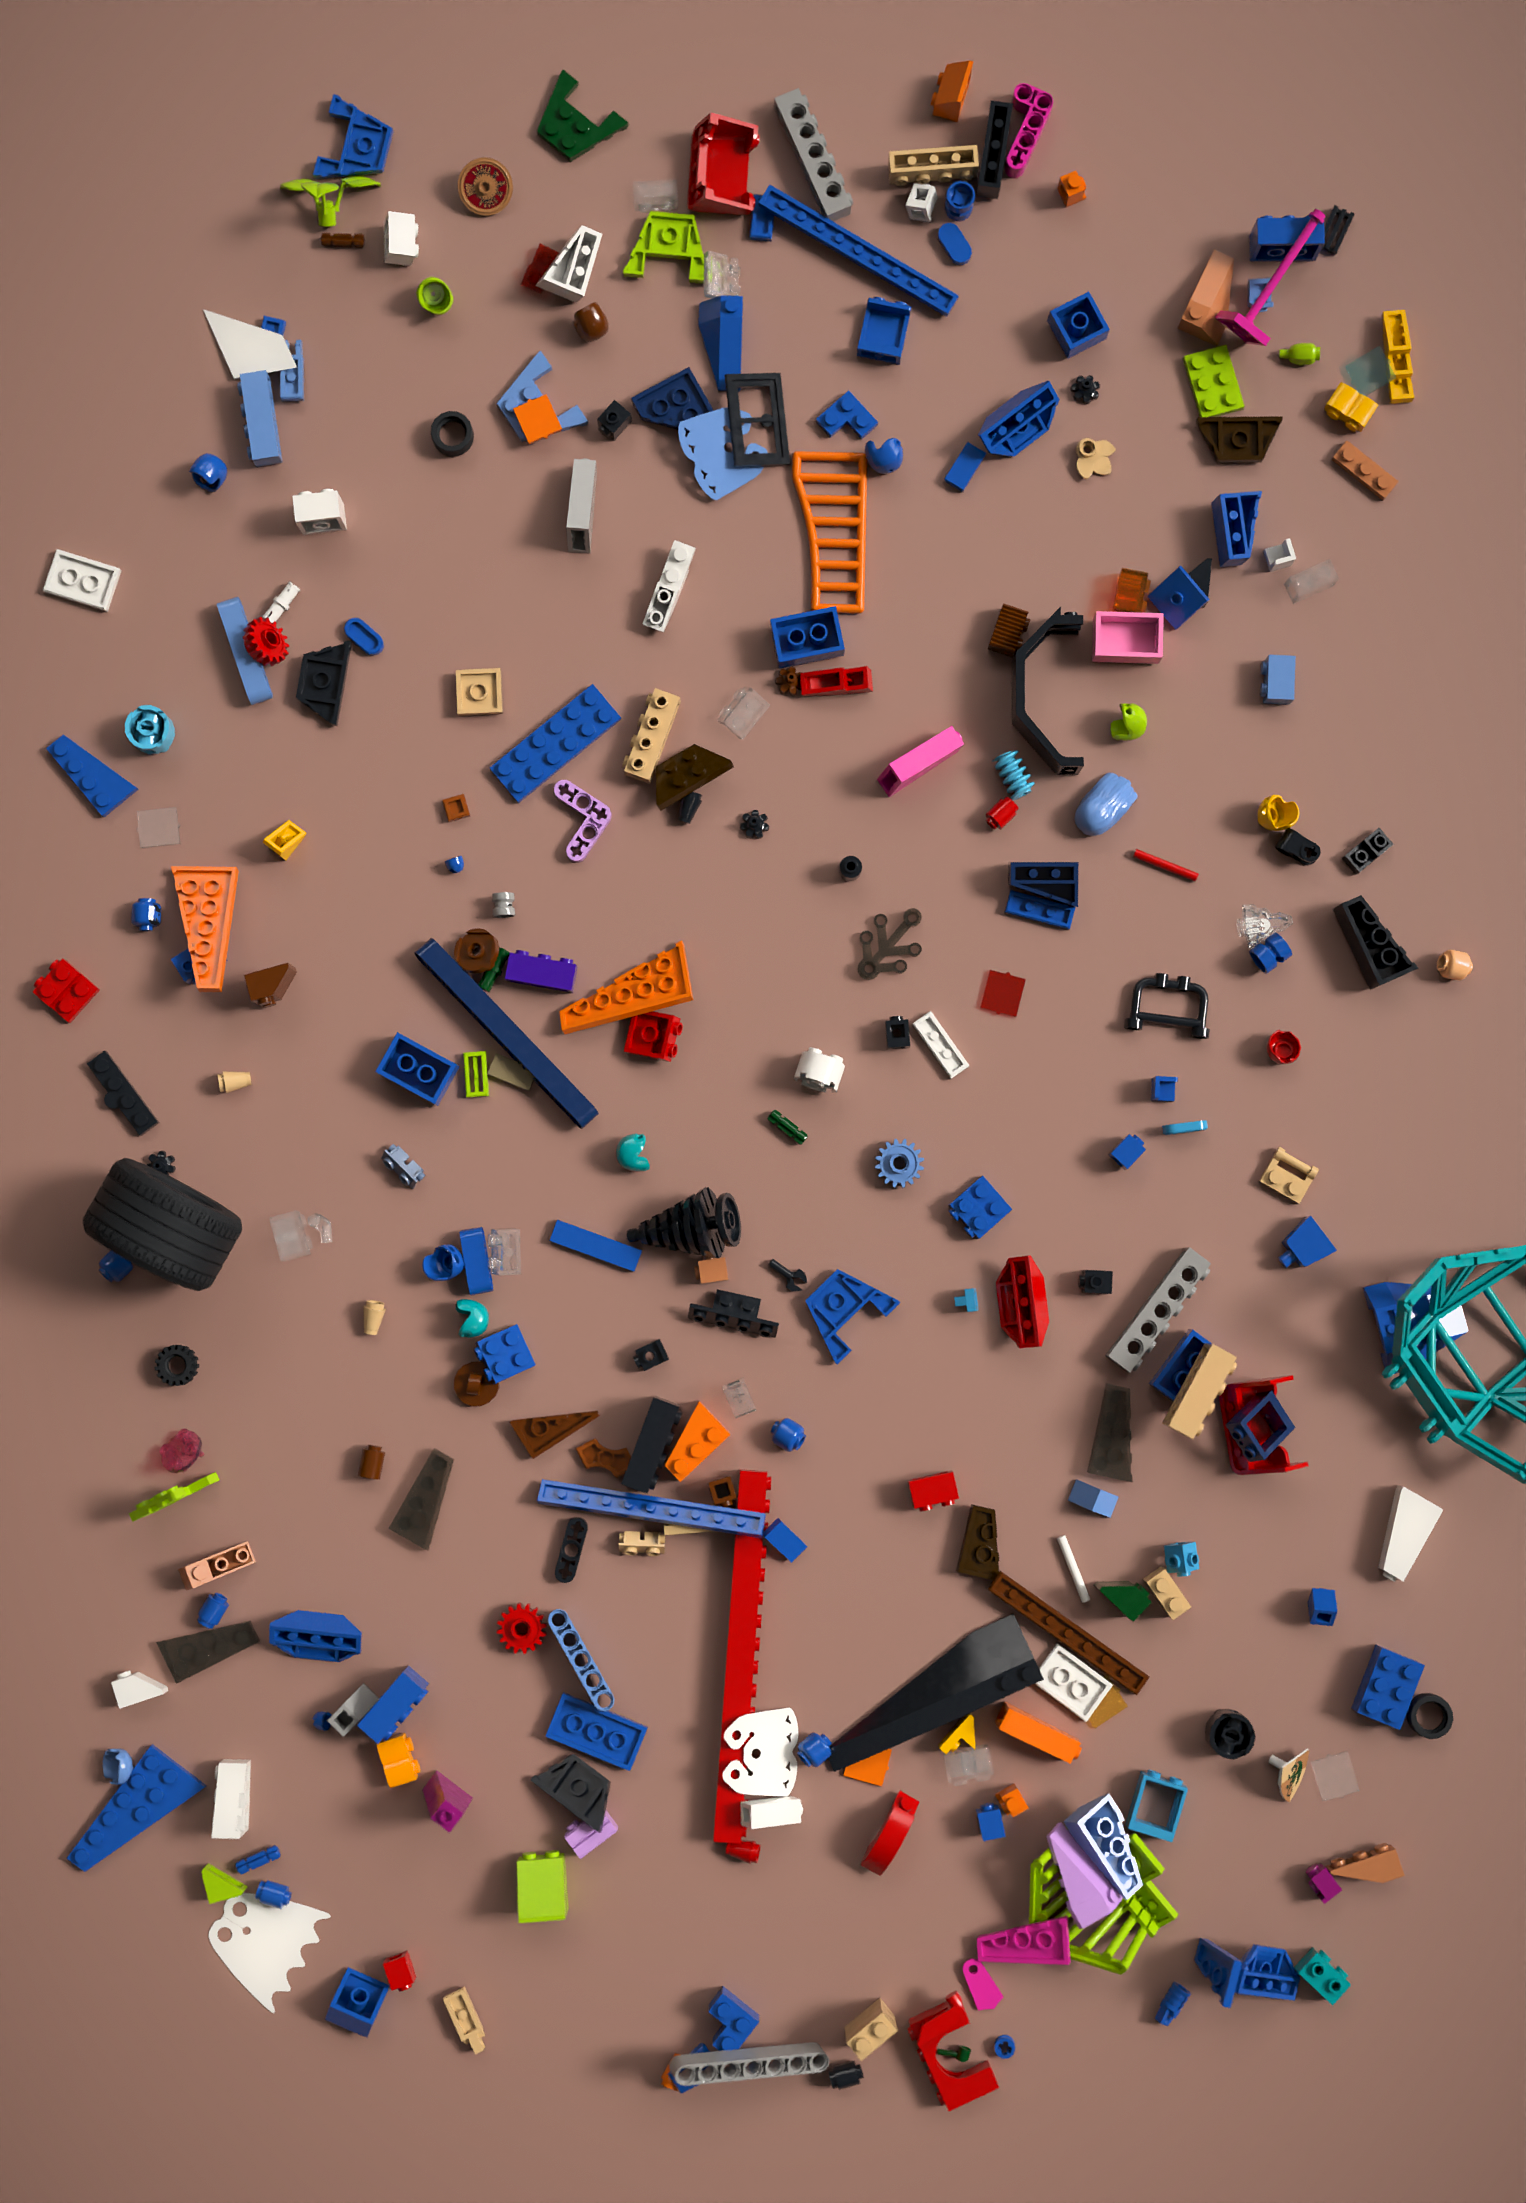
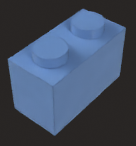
(1278, 679)

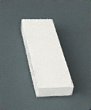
(940, 1045)

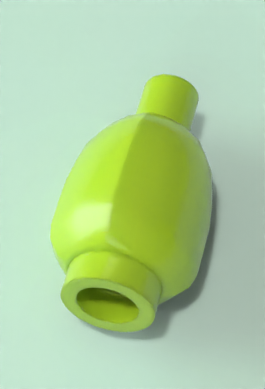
(1301, 353)

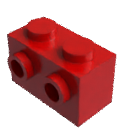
(933, 1490)

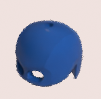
(885, 459)
(211, 469)
(443, 1263)

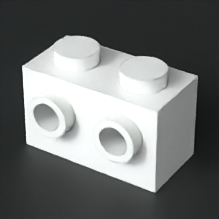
(400, 238)

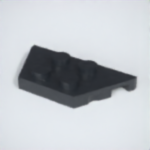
(323, 680)
(578, 1789)

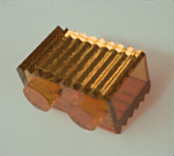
(1131, 590)

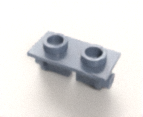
(408, 1174)

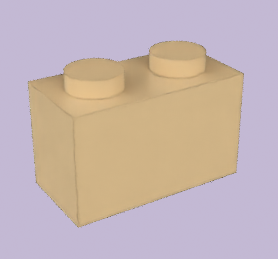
(1167, 1593)

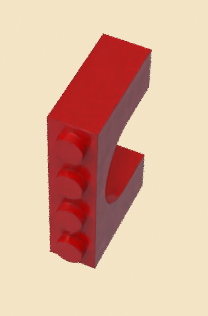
(953, 2086)

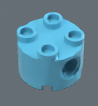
(149, 729)

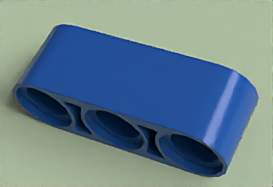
(476, 1260)

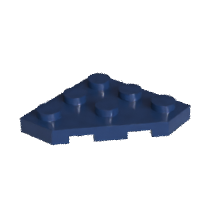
(672, 400)

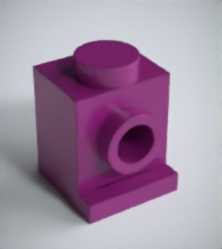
(1322, 1882)

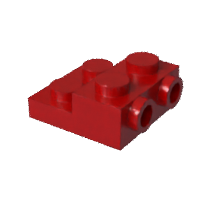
(65, 989)
(653, 1035)

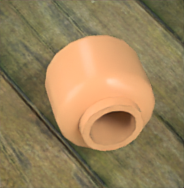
(1454, 965)

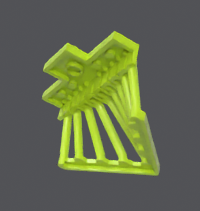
(1145, 1905)

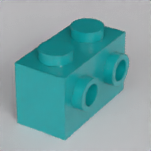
(1321, 1975)

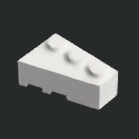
(572, 266)
(231, 1799)

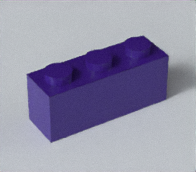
(541, 971)

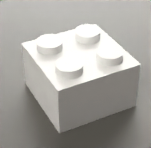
(319, 512)

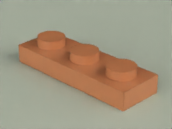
(1365, 470)

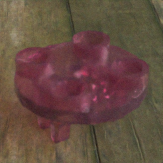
(181, 1451)

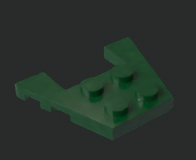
(568, 128)

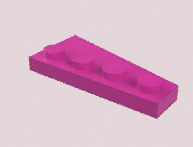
(1032, 1943)

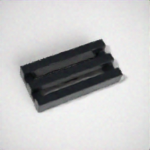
(1342, 214)

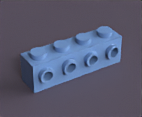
(260, 418)

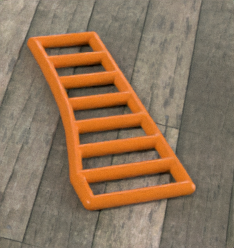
(811, 522)

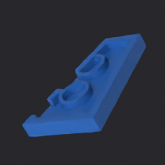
(1220, 1968)

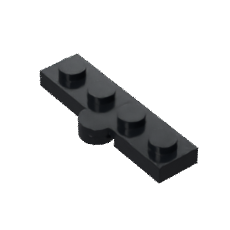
(122, 1093)

